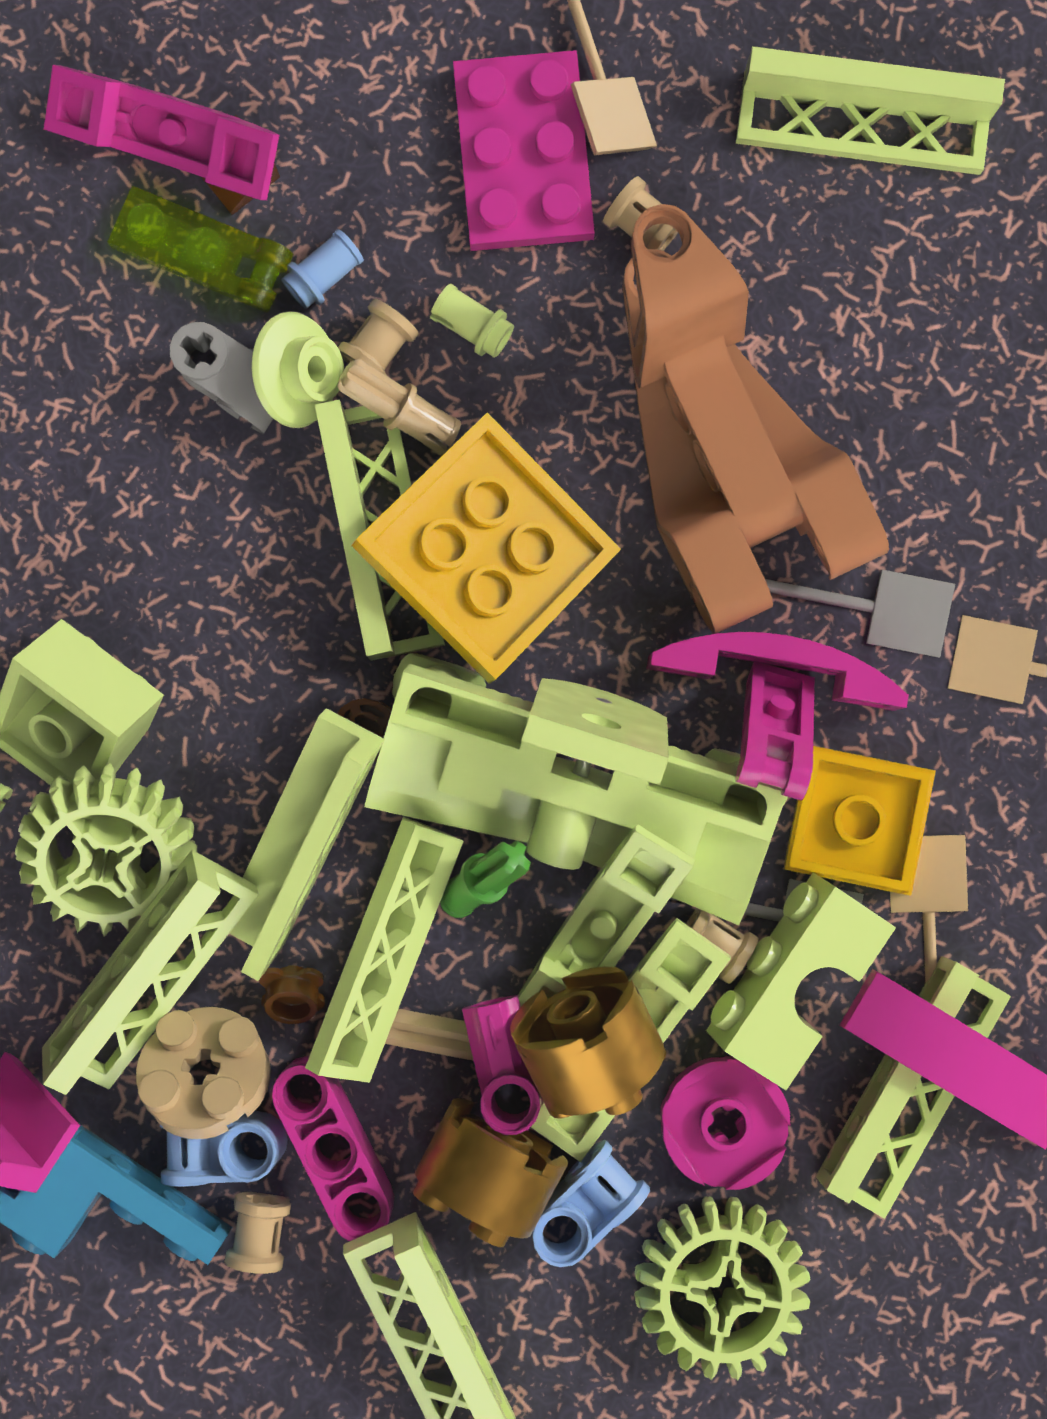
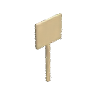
(608, 107)
(994, 659)
(937, 887)

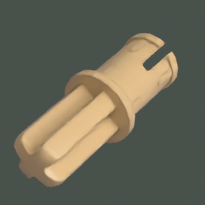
(399, 406)

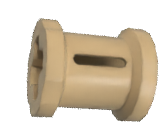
(627, 209)
(379, 337)
(727, 938)
(258, 1233)

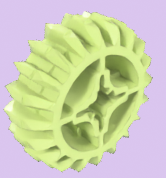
(105, 815)
(749, 1295)

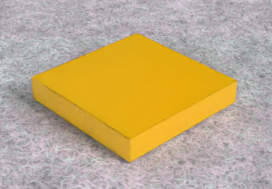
(861, 821)

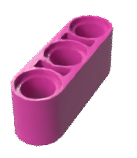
(331, 1178)

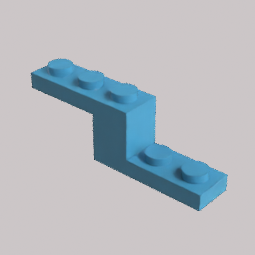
(84, 1172)

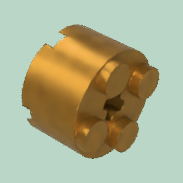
(589, 1044)
(487, 1175)

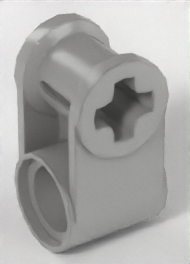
(227, 378)

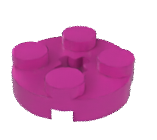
(716, 1159)

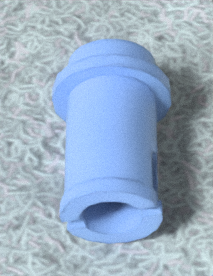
(322, 269)

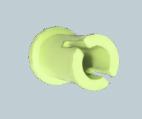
(472, 321)

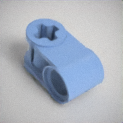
(221, 1157)
(590, 1204)

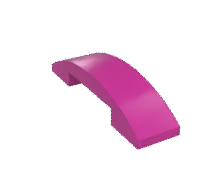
(162, 129)
(853, 683)
(950, 1055)

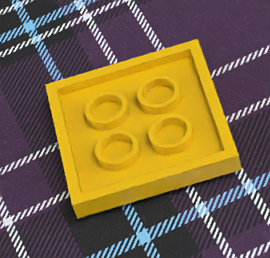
(486, 548)

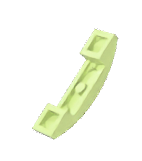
(611, 910)
(670, 982)

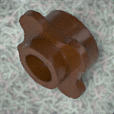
(292, 993)

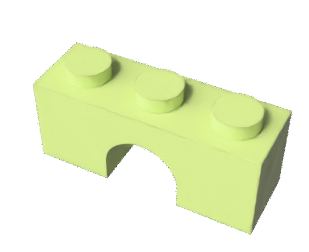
(817, 931)

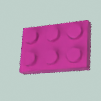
(523, 151)

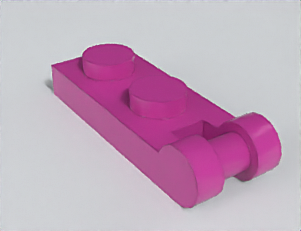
(777, 730)

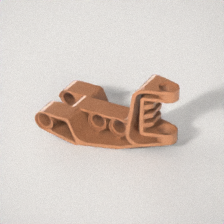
(719, 441)

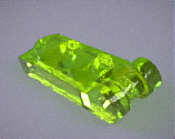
(198, 248)

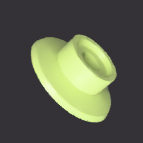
(295, 368)

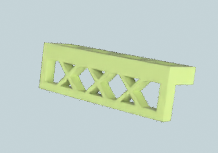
(868, 88)
(354, 519)
(303, 833)
(384, 952)
(136, 965)
(887, 1094)
(448, 1327)

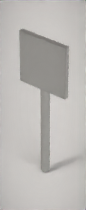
(906, 612)

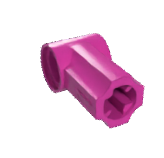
(499, 1062)

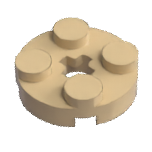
(223, 1098)

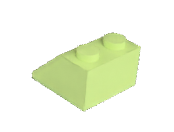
(72, 706)

